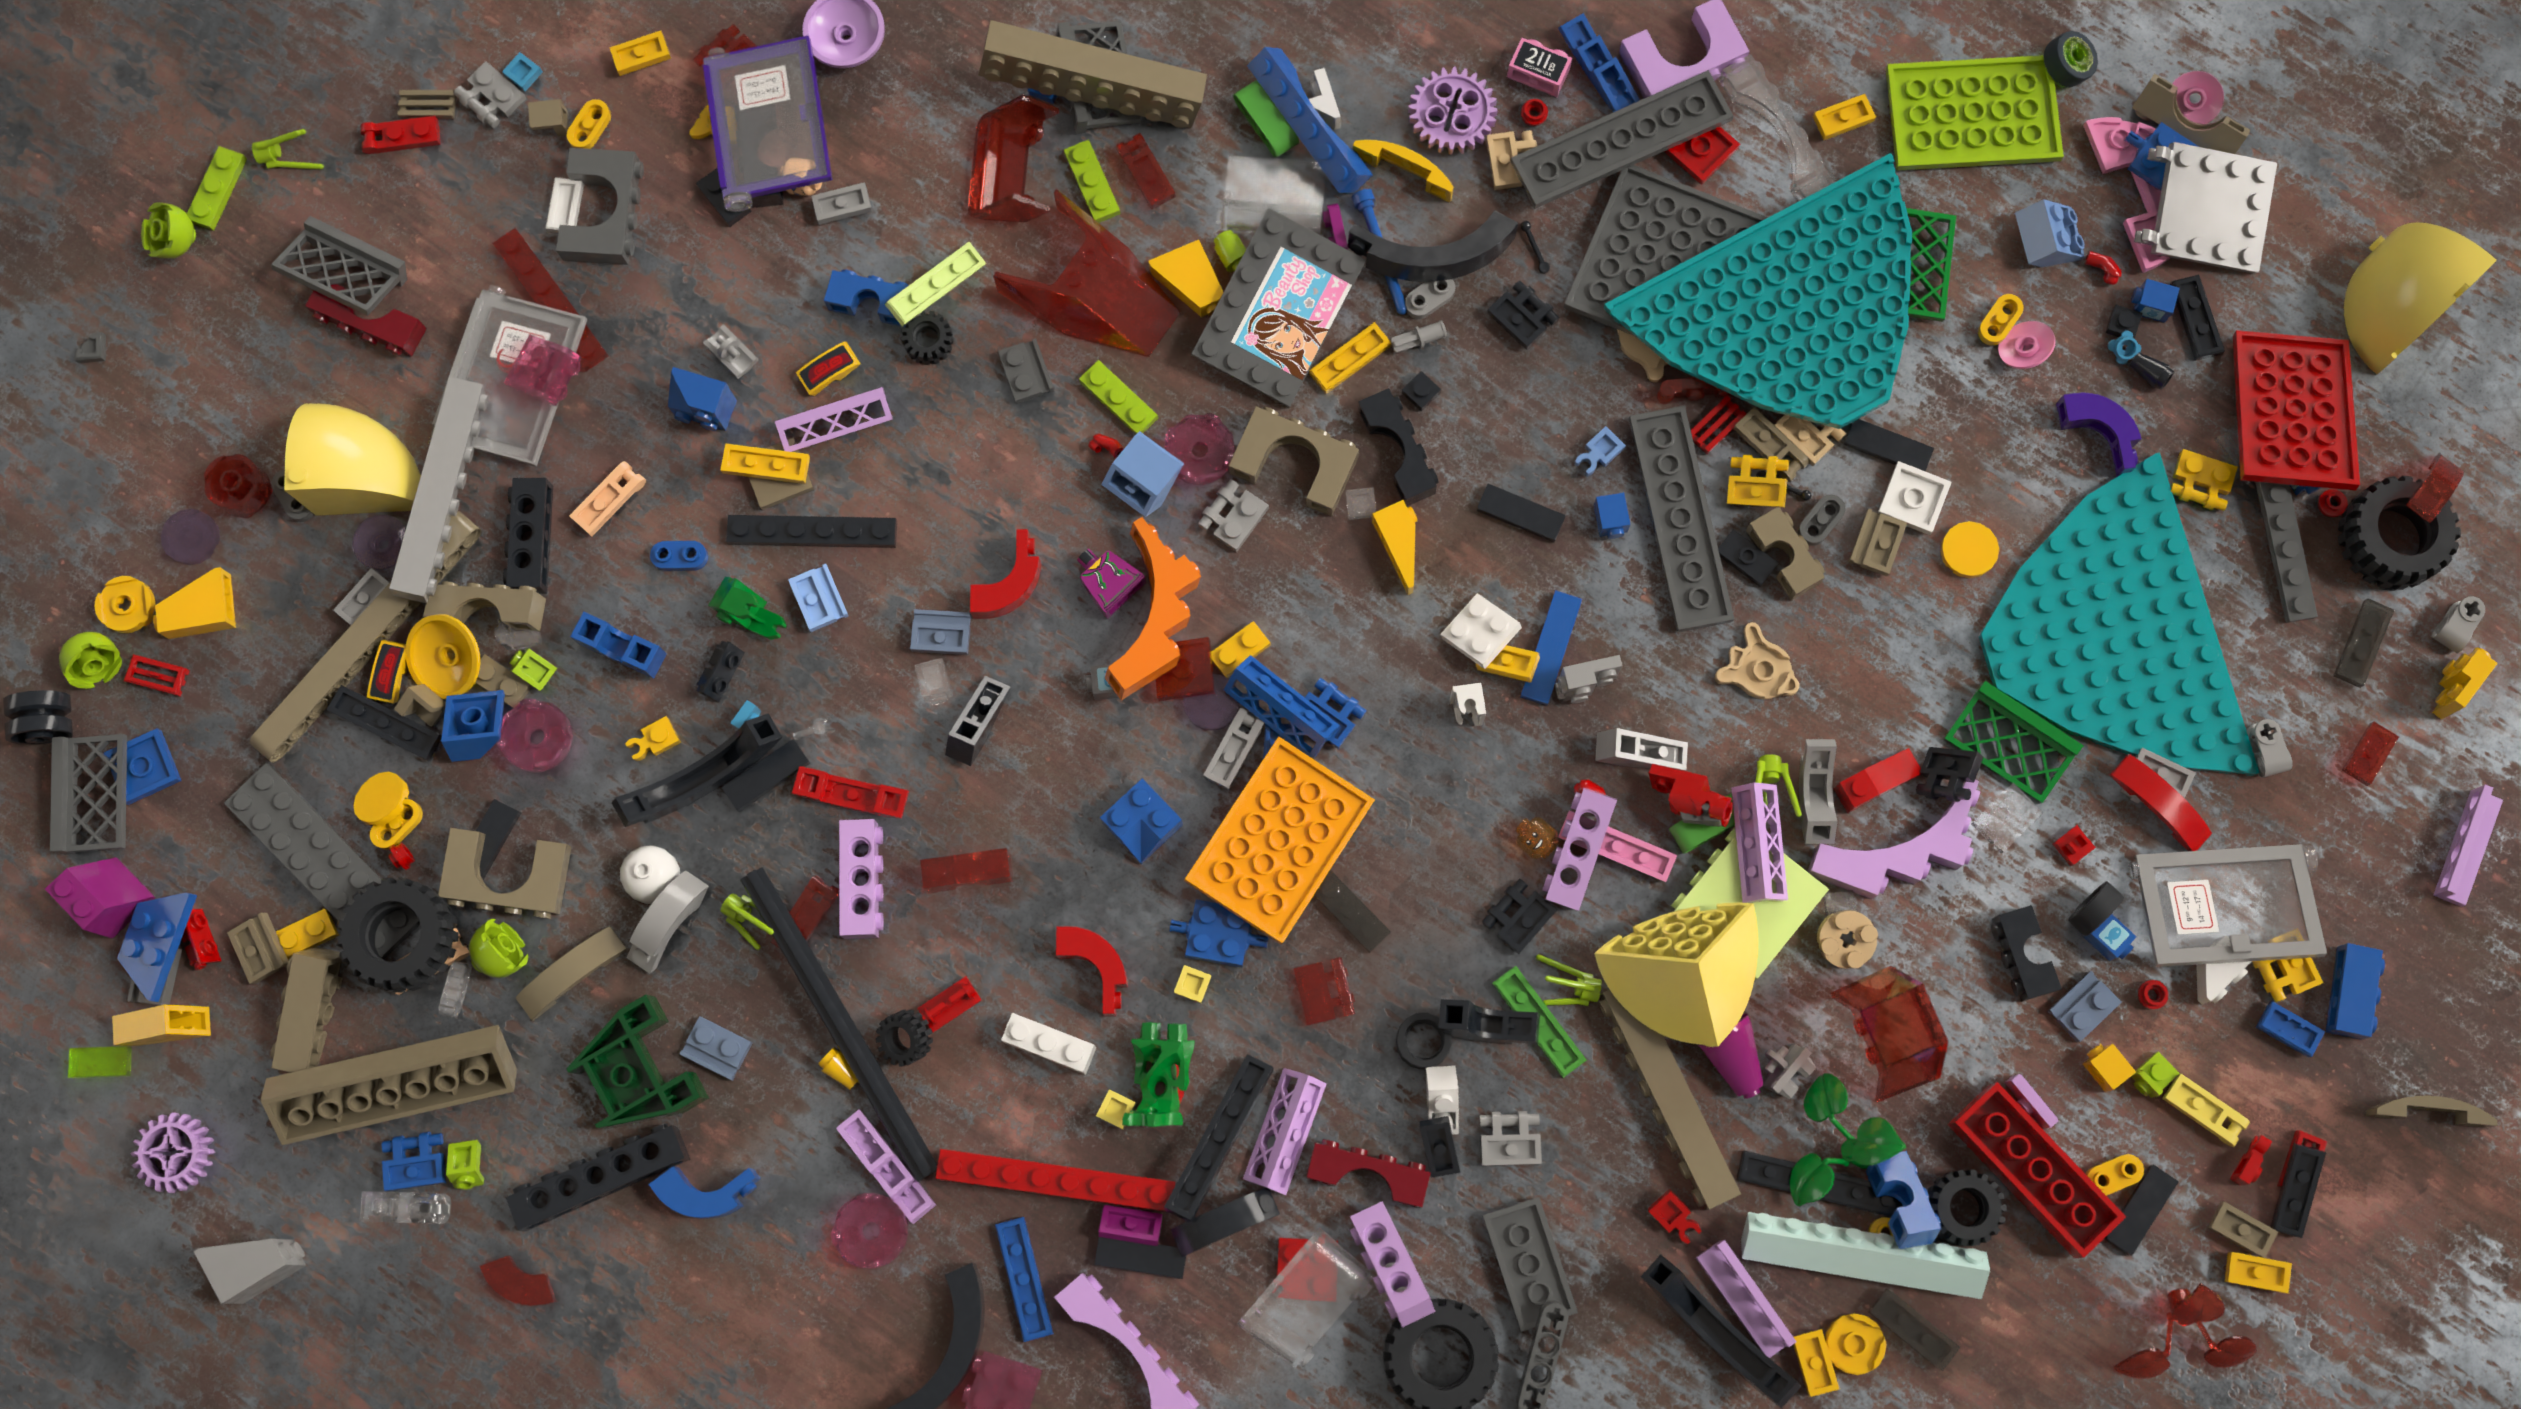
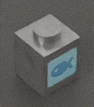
(1098, 685)

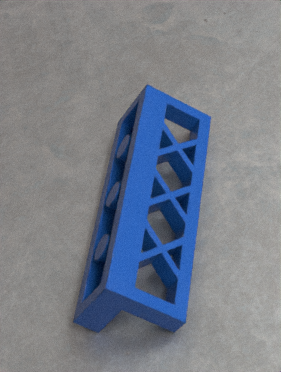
(1282, 702)

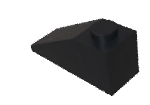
(976, 721)

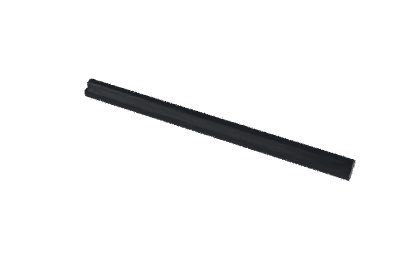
(840, 1024)

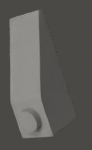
(1640, 749)

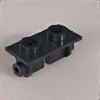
(726, 660)

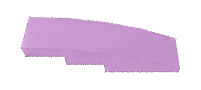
(885, 1166)

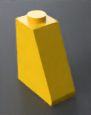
(1189, 277)
(198, 607)
(161, 1025)

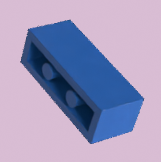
(2355, 991)

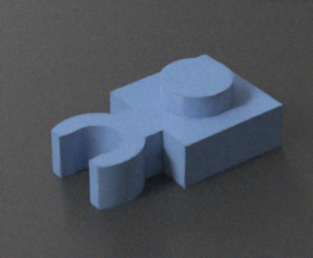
(1601, 449)

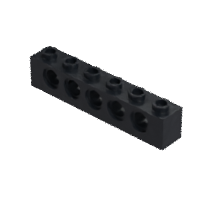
(524, 1200)

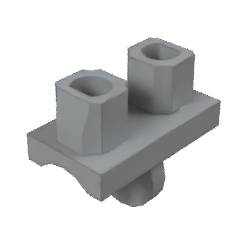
(731, 352)
(1784, 1066)

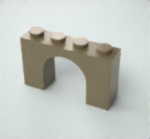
(1269, 431)
(540, 893)

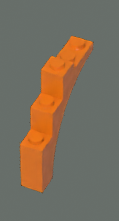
(1169, 581)

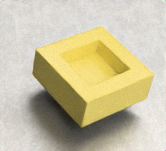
(1192, 984)
(1114, 1107)

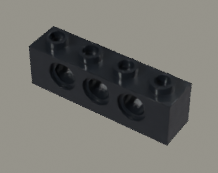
(522, 493)

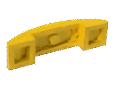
(1436, 182)

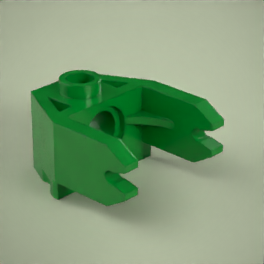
(744, 607)

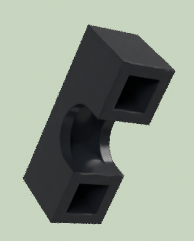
(2029, 978)

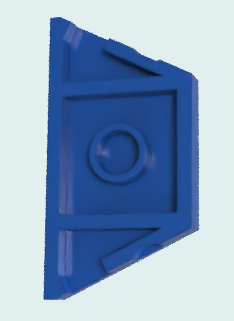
(154, 941)

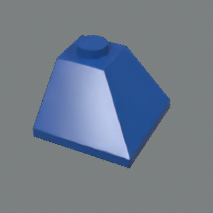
(472, 724)

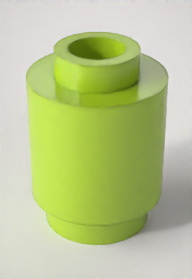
(1229, 249)

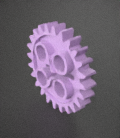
(1428, 104)

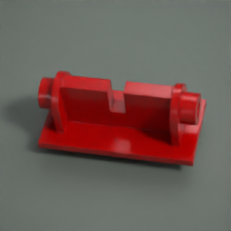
(202, 946)
(949, 1004)

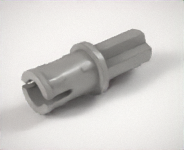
(1418, 337)

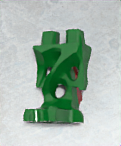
(1170, 1065)

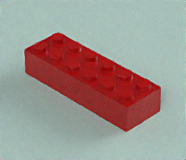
(2036, 1170)

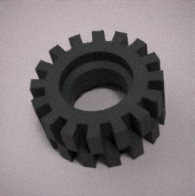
(931, 353)
(917, 1033)

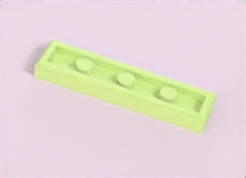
(935, 284)

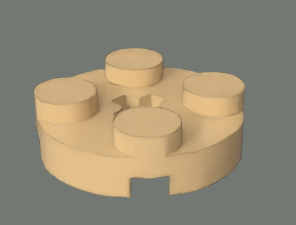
(1852, 955)

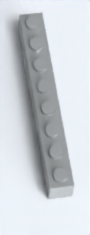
(438, 490)

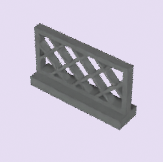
(1081, 110)
(352, 253)
(65, 798)

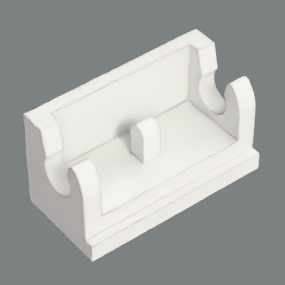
(1468, 699)

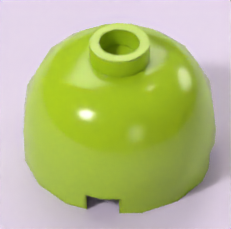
(167, 231)
(89, 659)
(497, 950)

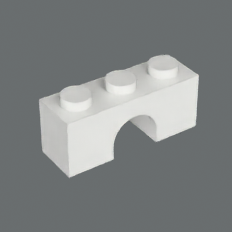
(1049, 1043)

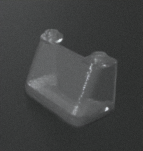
(1306, 1299)

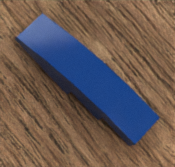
(1598, 63)

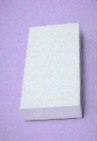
(564, 204)

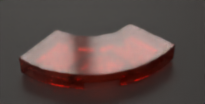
(516, 1284)

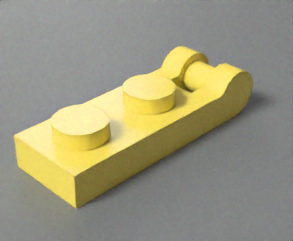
(2205, 1109)

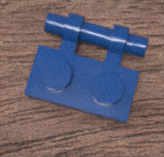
(1349, 705)
(417, 1170)

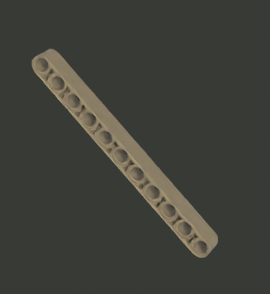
(350, 654)

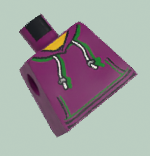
(1109, 580)

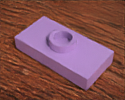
(2031, 1102)

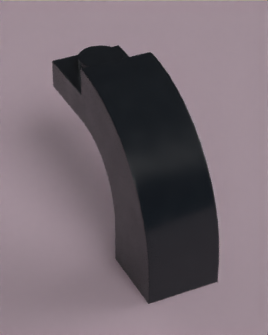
(1481, 1024)
(1225, 1221)

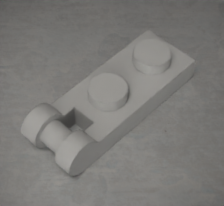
(1233, 750)

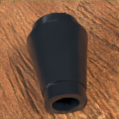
(2152, 370)

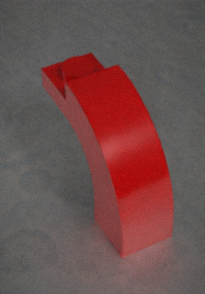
(1010, 593)
(1091, 947)

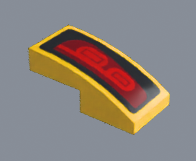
(827, 367)
(387, 672)

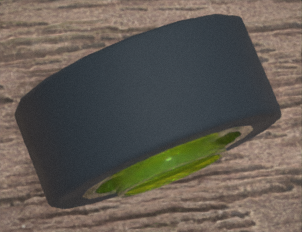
(2070, 59)

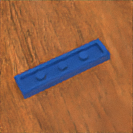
(1552, 647)
(1024, 1279)

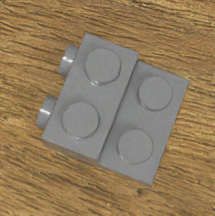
(1579, 680)

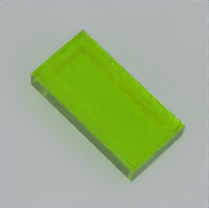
(99, 1062)

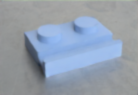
(818, 597)

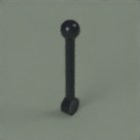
(1544, 267)
(1805, 494)

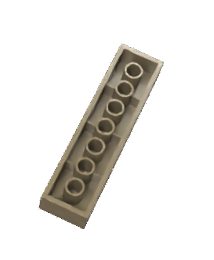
(1092, 75)
(389, 1085)

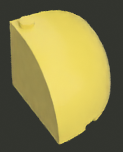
(2407, 288)
(347, 463)
(1686, 971)

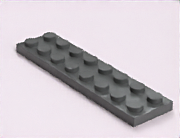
(1621, 139)
(1681, 519)
(313, 850)

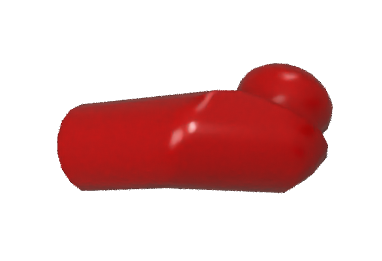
(2105, 263)

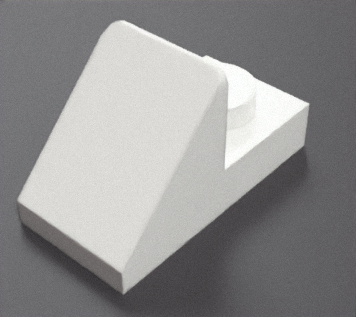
(1324, 99)

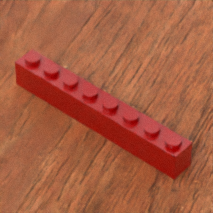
(1053, 1180)

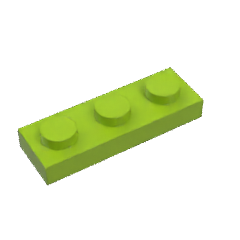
(1092, 181)
(216, 188)
(1118, 398)

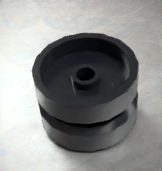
(37, 717)

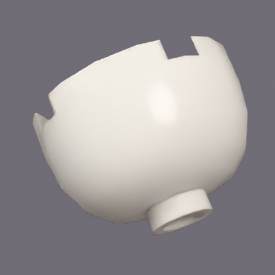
(648, 872)

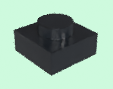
(2123, 320)
(1421, 391)

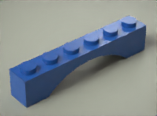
(1332, 154)

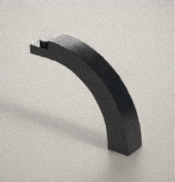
(1435, 262)
(709, 773)
(1719, 1333)
(964, 1344)

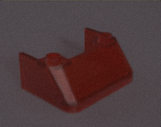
(1002, 161)

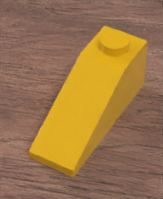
(1397, 532)

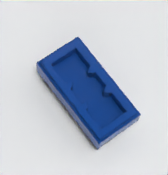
(2290, 1029)

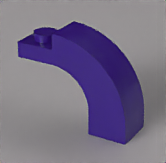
(2108, 419)

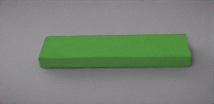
(1552, 1037)

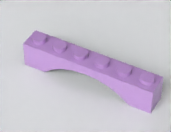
(1087, 1305)

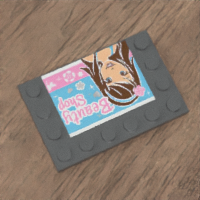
(1278, 307)

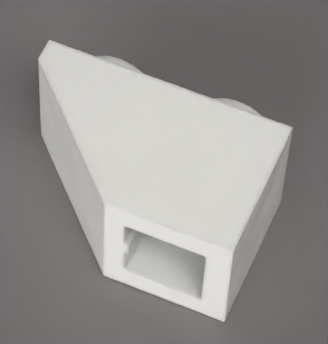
(2215, 977)
(1443, 1094)

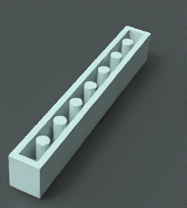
(1864, 1255)

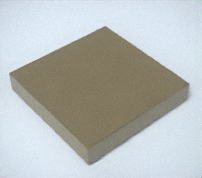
(774, 492)

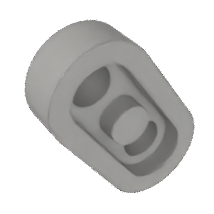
(1432, 298)

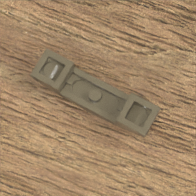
(569, 971)
(2464, 1113)

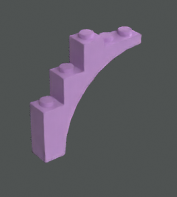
(1866, 870)

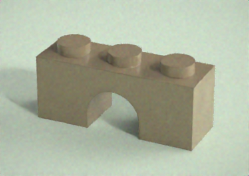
(1777, 531)

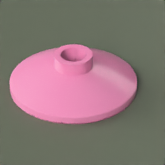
(2211, 96)
(2026, 336)

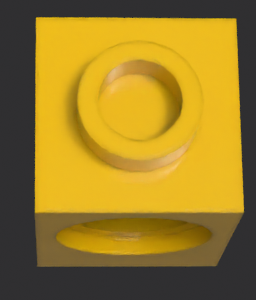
(2108, 1066)

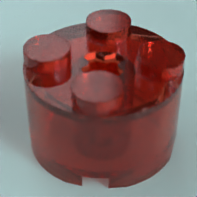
(237, 485)

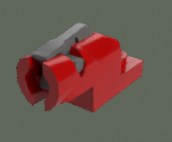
(1691, 796)

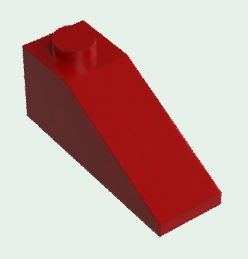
(1877, 780)

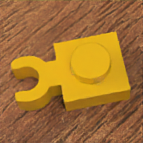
(657, 737)

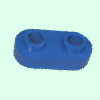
(678, 556)

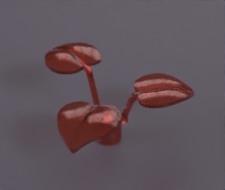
(2186, 1309)

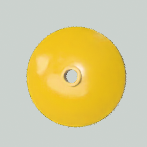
(432, 657)

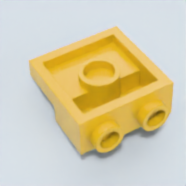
(2462, 681)

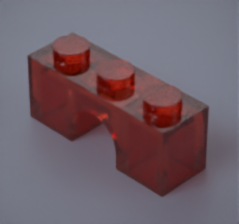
(956, 870)

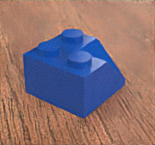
(700, 400)
(1141, 821)

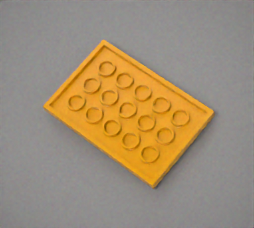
(1279, 840)

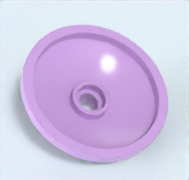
(832, 20)

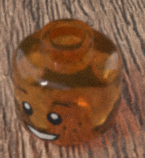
(1536, 837)

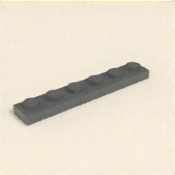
(2286, 551)

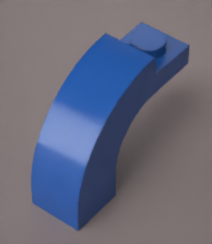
(684, 1198)

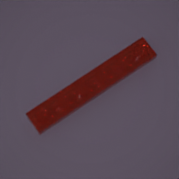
(545, 290)

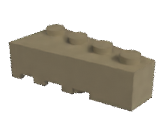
(306, 1009)

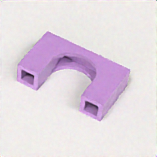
(1722, 45)

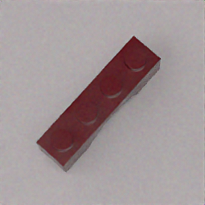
(394, 330)
(1406, 1183)

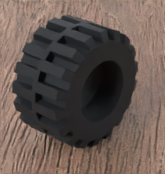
(1989, 1207)

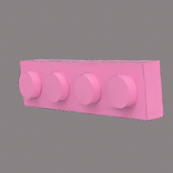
(1629, 850)

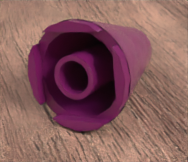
(1738, 1059)

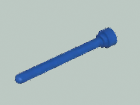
(1364, 202)

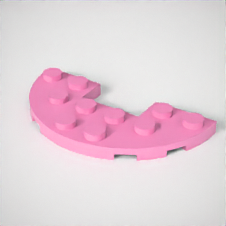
(2114, 153)

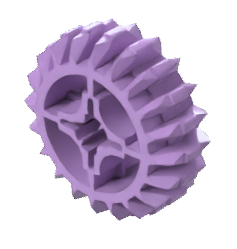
(172, 1164)

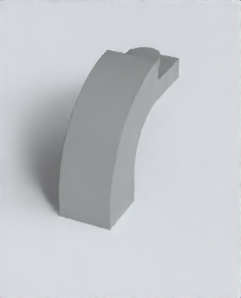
(1816, 791)
(663, 918)

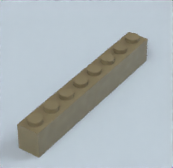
(1673, 1106)

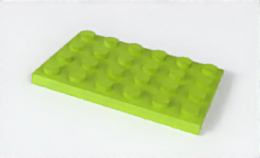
(1973, 113)

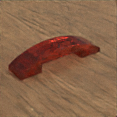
(2436, 488)

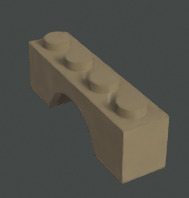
(2160, 104)
(517, 607)

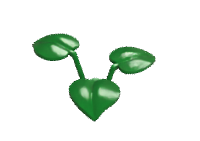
(1874, 1143)

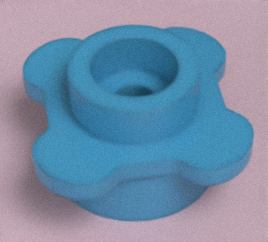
(2131, 351)

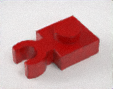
(2249, 1167)
(1672, 1213)

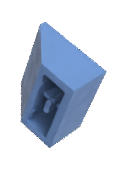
(2050, 234)
(1143, 474)

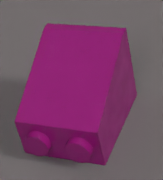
(99, 895)

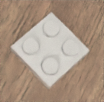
(1914, 497)
(1481, 631)

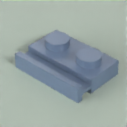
(940, 632)
(2084, 1006)
(716, 1048)

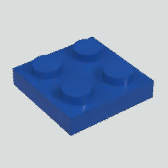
(148, 766)

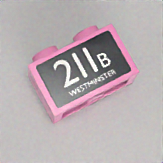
(1539, 67)

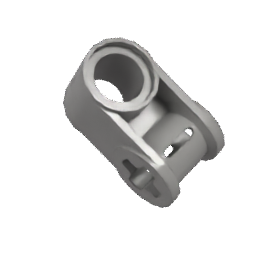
(2459, 623)
(2269, 750)

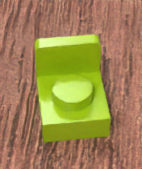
(532, 668)
(2154, 1075)
(464, 1164)

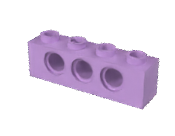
(851, 835)
(1572, 893)
(1414, 1300)

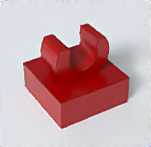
(2073, 845)

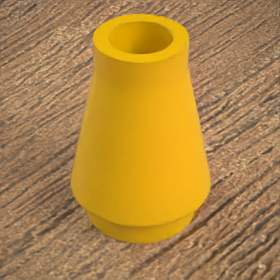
(837, 1068)

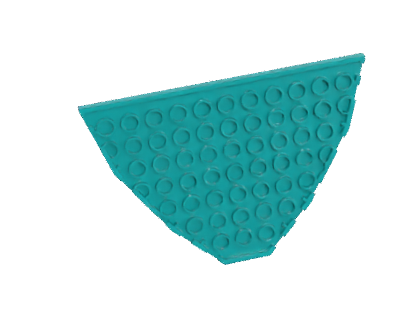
(1795, 308)
(2117, 634)

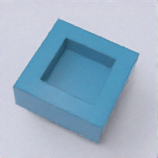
(522, 71)
(747, 712)

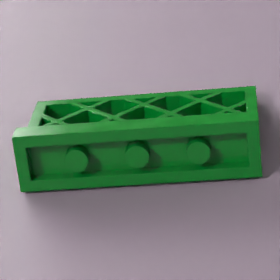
(1947, 248)
(2028, 721)

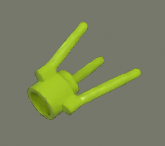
(269, 150)
(1769, 770)
(738, 909)
(1585, 986)

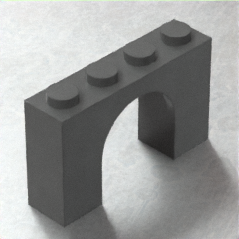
(612, 239)

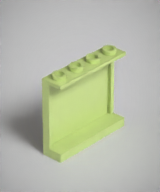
(1775, 919)

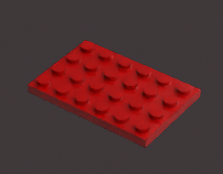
(2295, 410)

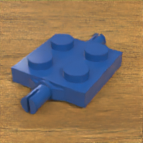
(2152, 170)
(1217, 935)

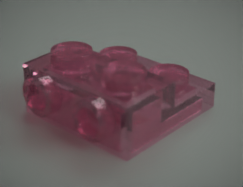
(543, 370)
(1001, 1383)

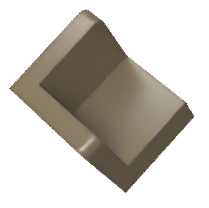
(549, 115)
(423, 703)

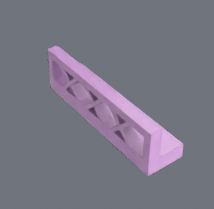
(829, 410)
(1755, 843)
(2468, 846)
(1289, 1132)
(1745, 1299)

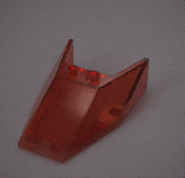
(1100, 294)
(1898, 1028)

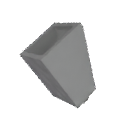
(249, 1268)

